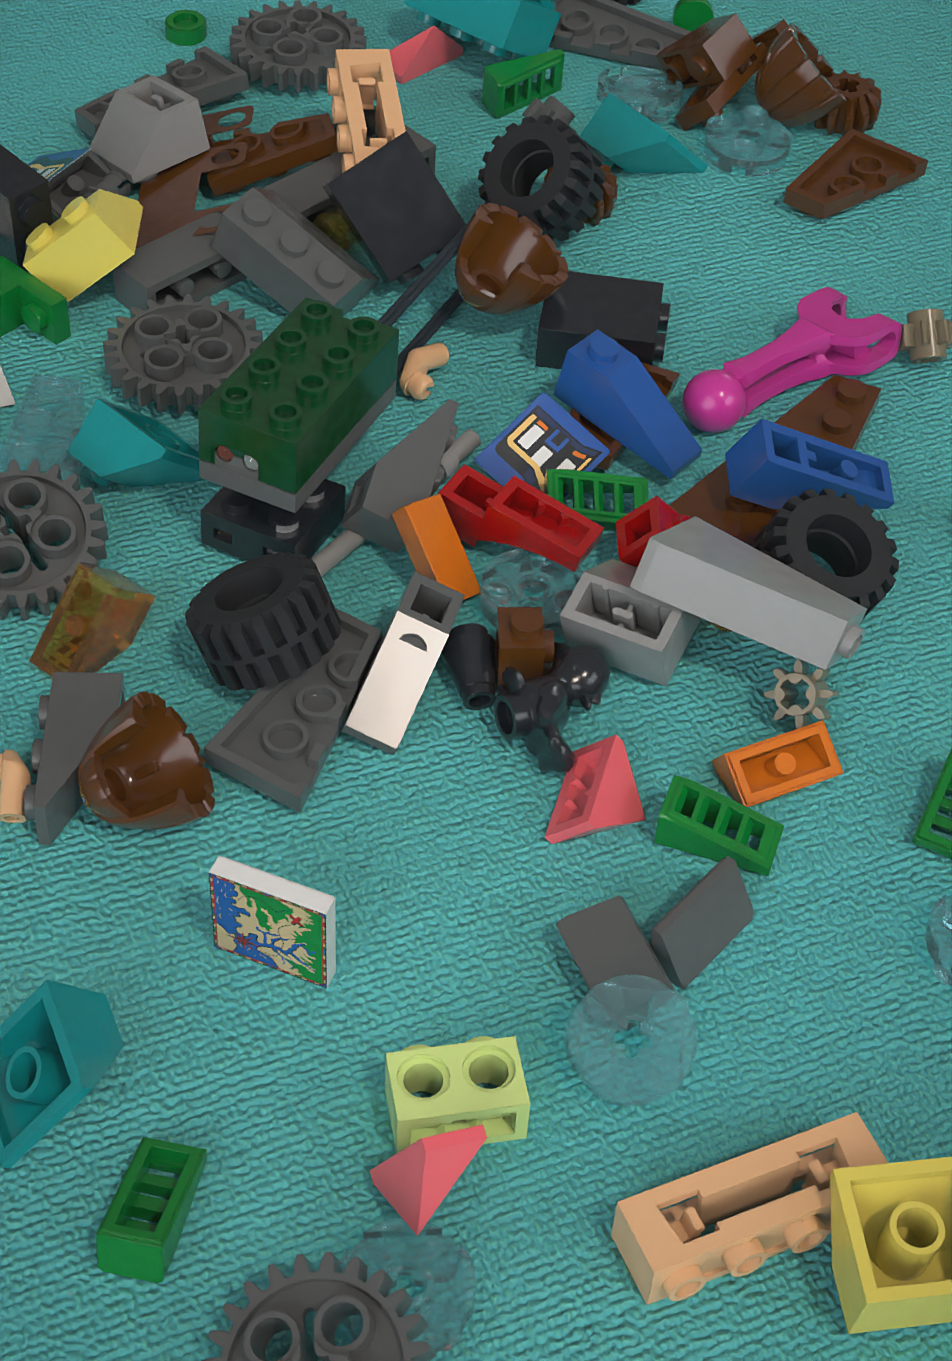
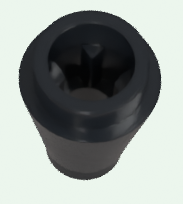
(472, 664)

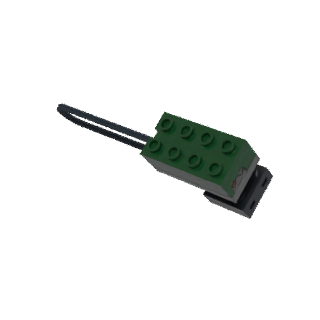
(295, 415)

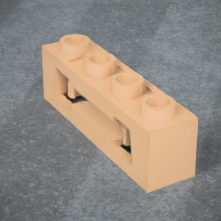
(354, 85)
(666, 1245)

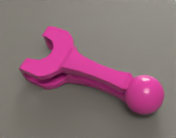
(811, 349)

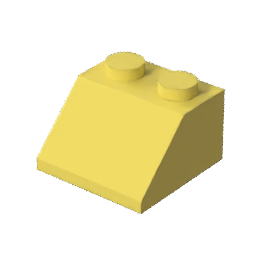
(84, 242)
(893, 1243)

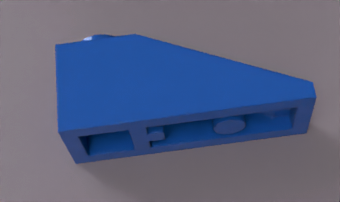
(624, 401)
(780, 462)

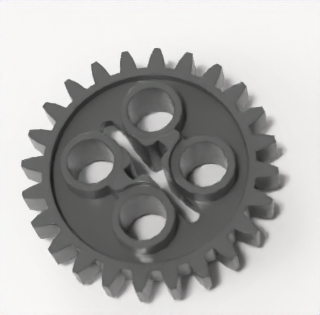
(293, 43)
(178, 351)
(59, 514)
(334, 1296)

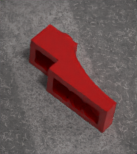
(518, 517)

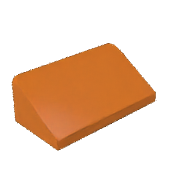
(435, 545)
(779, 765)

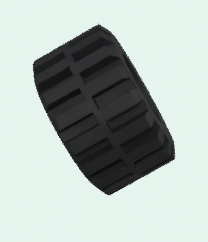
(528, 152)
(841, 536)
(263, 621)

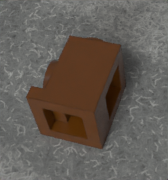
(522, 642)

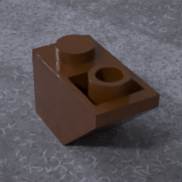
(708, 52)

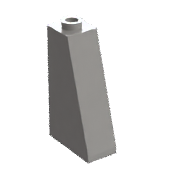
(749, 593)

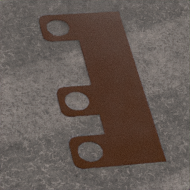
(172, 193)

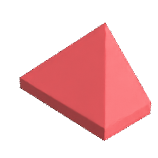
(423, 54)
(596, 793)
(425, 1172)

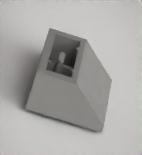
(149, 130)
(626, 625)

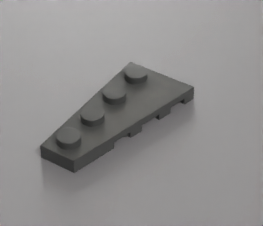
(613, 32)
(205, 78)
(290, 728)

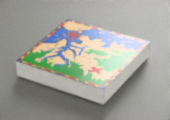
(273, 921)

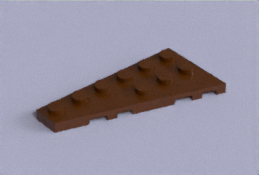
(832, 412)

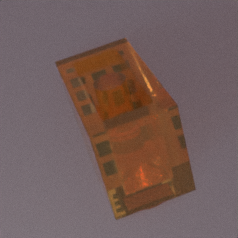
(92, 621)

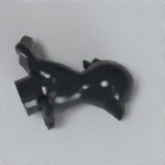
(542, 703)

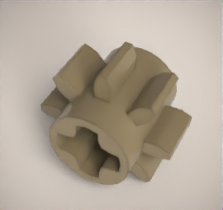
(926, 336)
(786, 693)

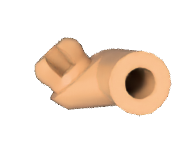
(419, 360)
(13, 783)

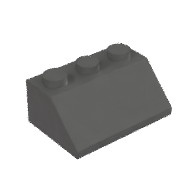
(289, 253)

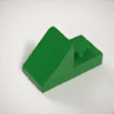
(31, 303)

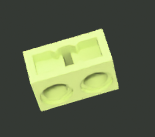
(457, 1101)

